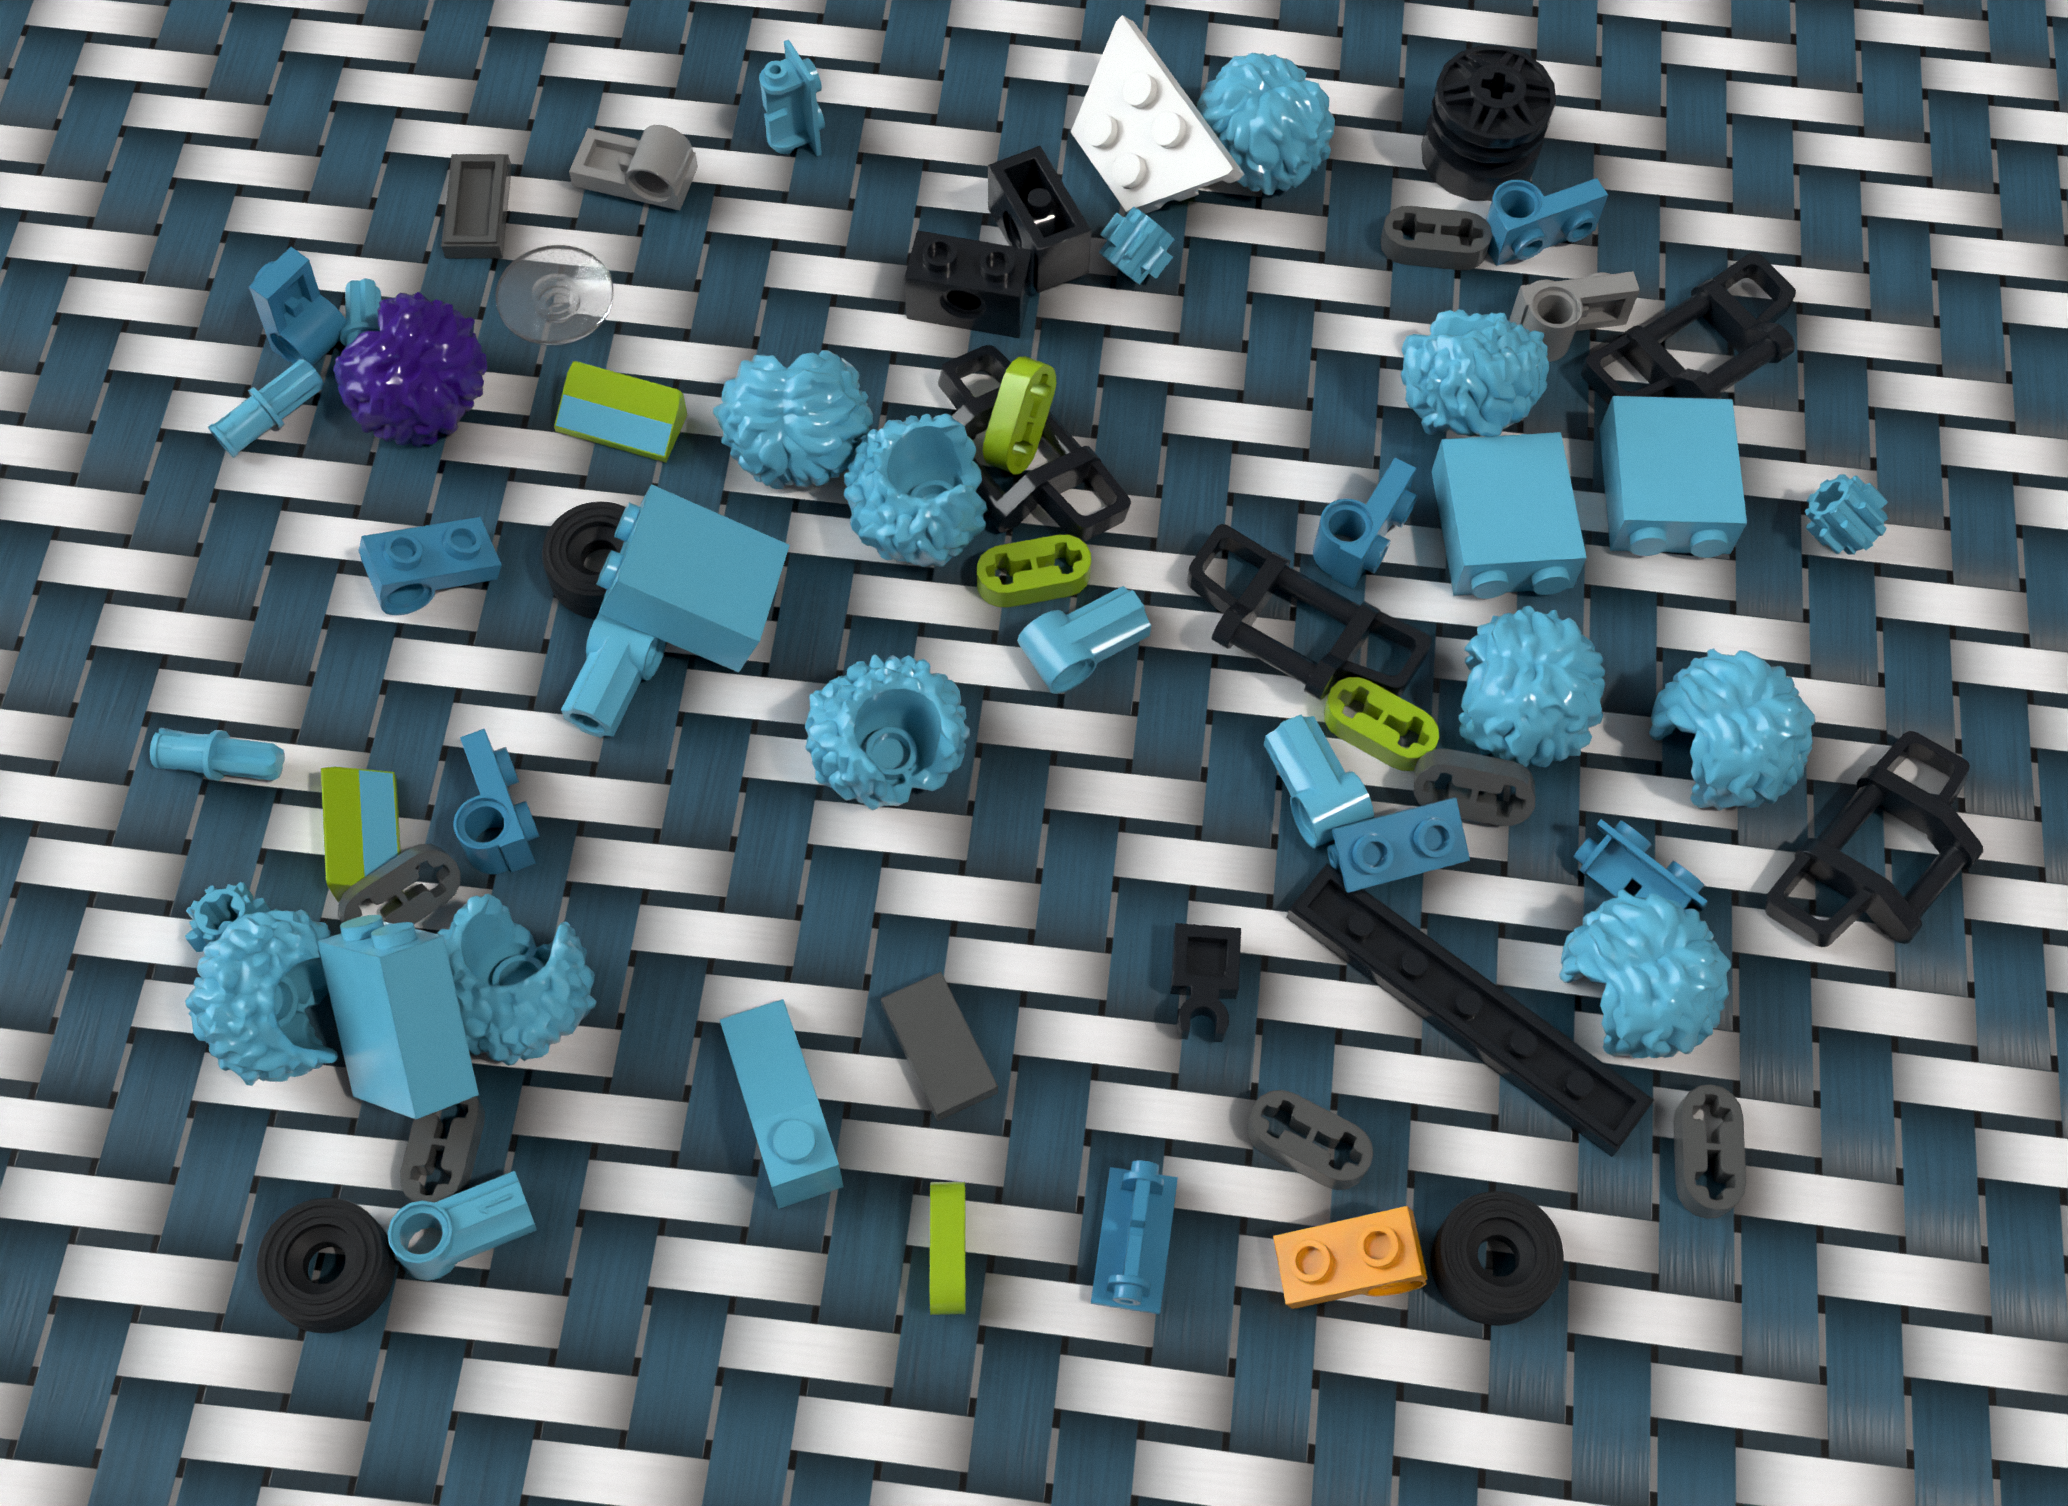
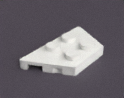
(1146, 128)

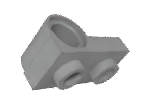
(643, 170)
(1573, 306)

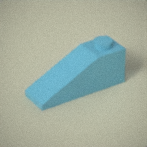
(782, 1104)

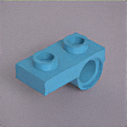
(1528, 222)
(293, 312)
(1365, 524)
(417, 561)
(494, 808)

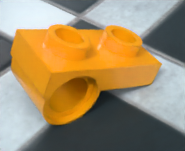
(1350, 1258)

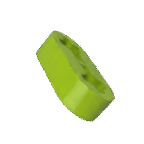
(1019, 415)
(1033, 570)
(1380, 723)
(947, 1248)

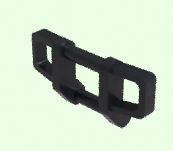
(1754, 339)
(1044, 483)
(1274, 573)
(1865, 888)

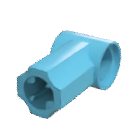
(1071, 645)
(610, 676)
(1318, 786)
(469, 1223)

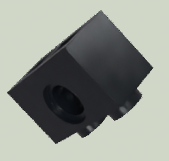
(1039, 216)
(968, 284)

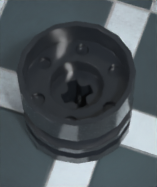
(1487, 121)

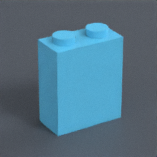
(1672, 476)
(1508, 514)
(692, 577)
(398, 1016)

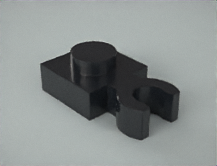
(1205, 970)

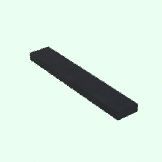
(1471, 1010)

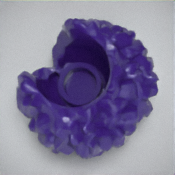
(413, 372)

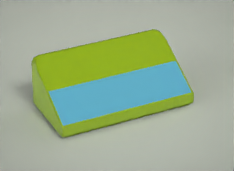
(620, 411)
(358, 824)

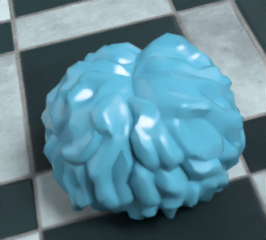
(1269, 120)
(1474, 373)
(794, 420)
(916, 490)
(1531, 688)
(1746, 727)
(886, 731)
(1658, 974)
(511, 991)
(257, 994)

